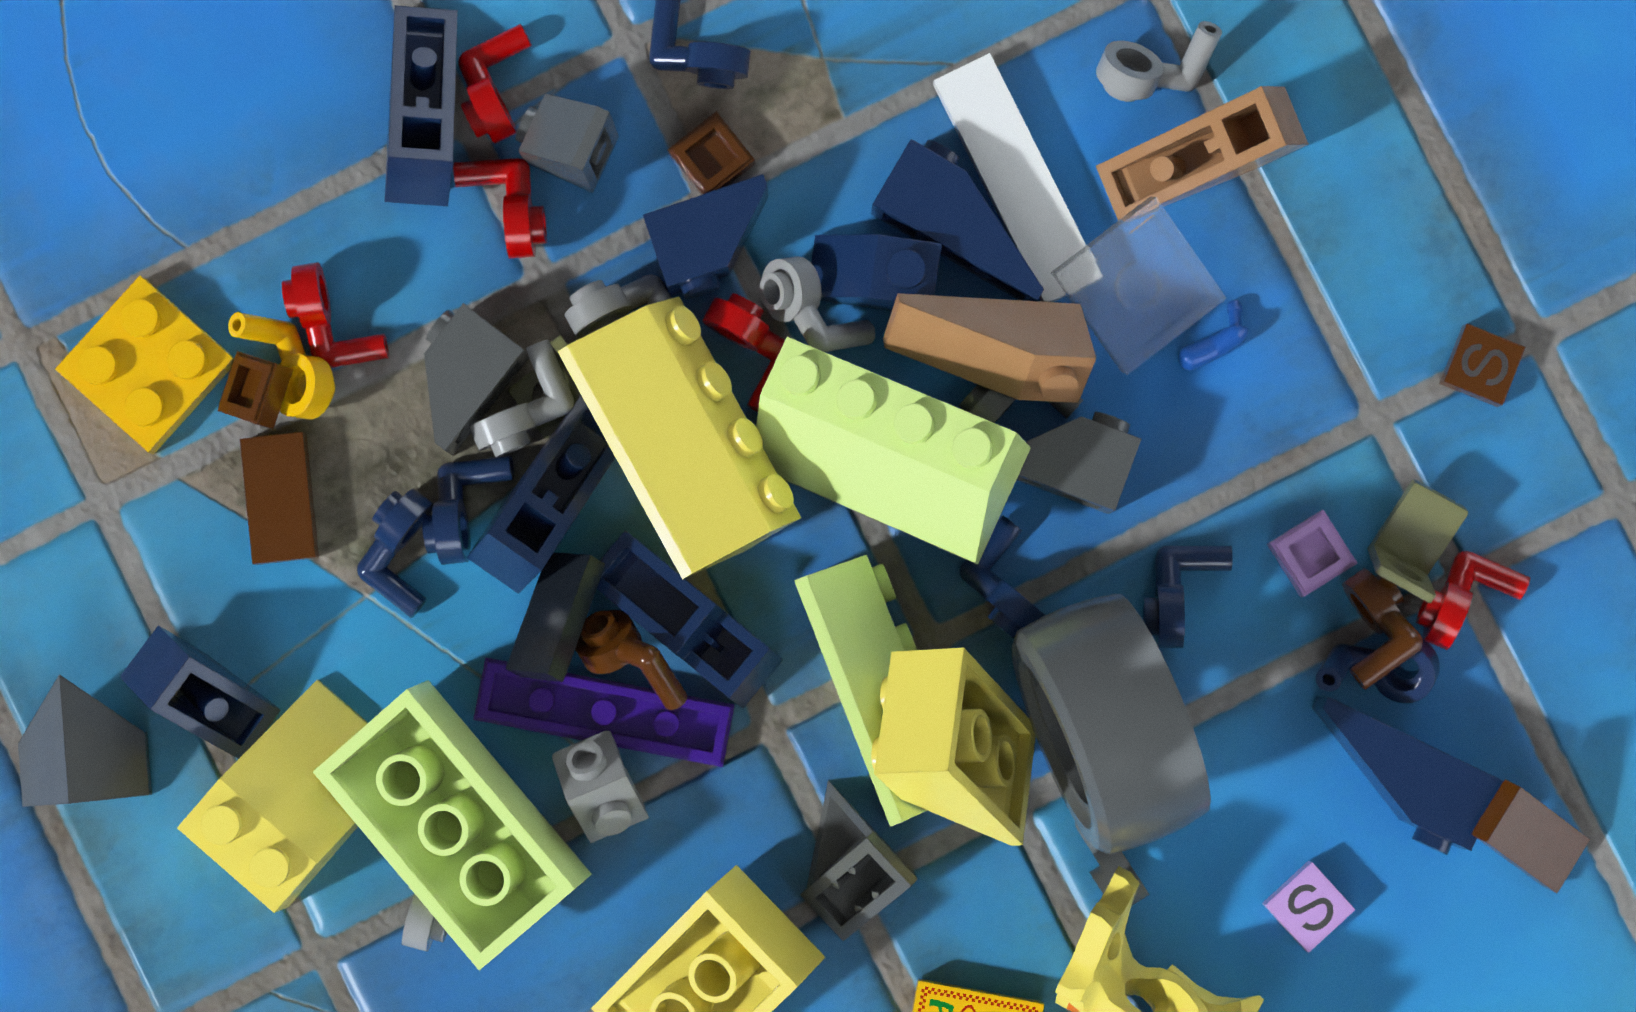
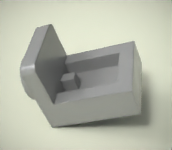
(599, 787)

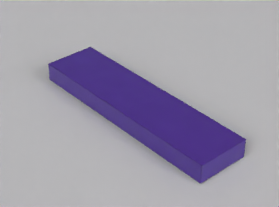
(591, 705)

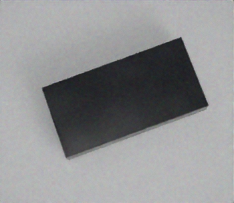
(555, 617)

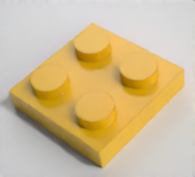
(146, 365)

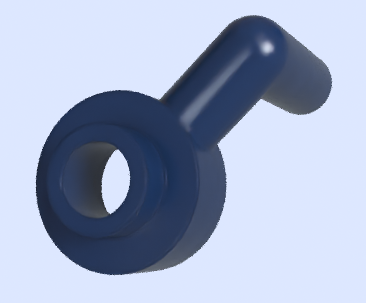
(713, 62)
(398, 523)
(448, 526)
(1011, 608)
(1166, 611)
(1397, 685)

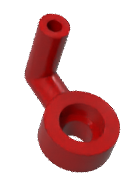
(486, 108)
(522, 221)
(308, 299)
(742, 324)
(1449, 608)

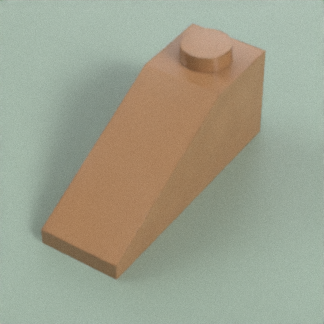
(1205, 151)
(998, 343)

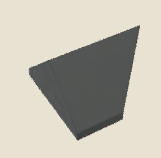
(81, 751)
(852, 868)

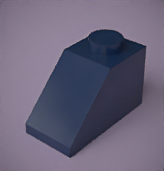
(705, 235)
(874, 268)
(198, 693)

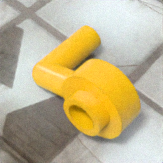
(312, 379)

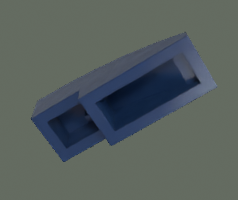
(685, 620)

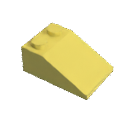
(955, 742)
(269, 812)
(719, 957)

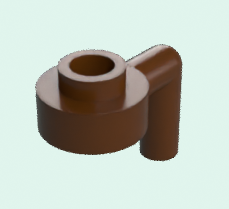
(1378, 605)
(612, 641)

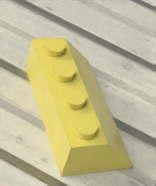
(680, 435)

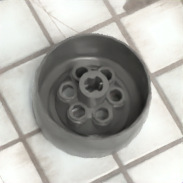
(1111, 723)

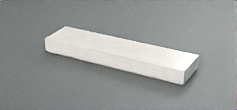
(1011, 169)

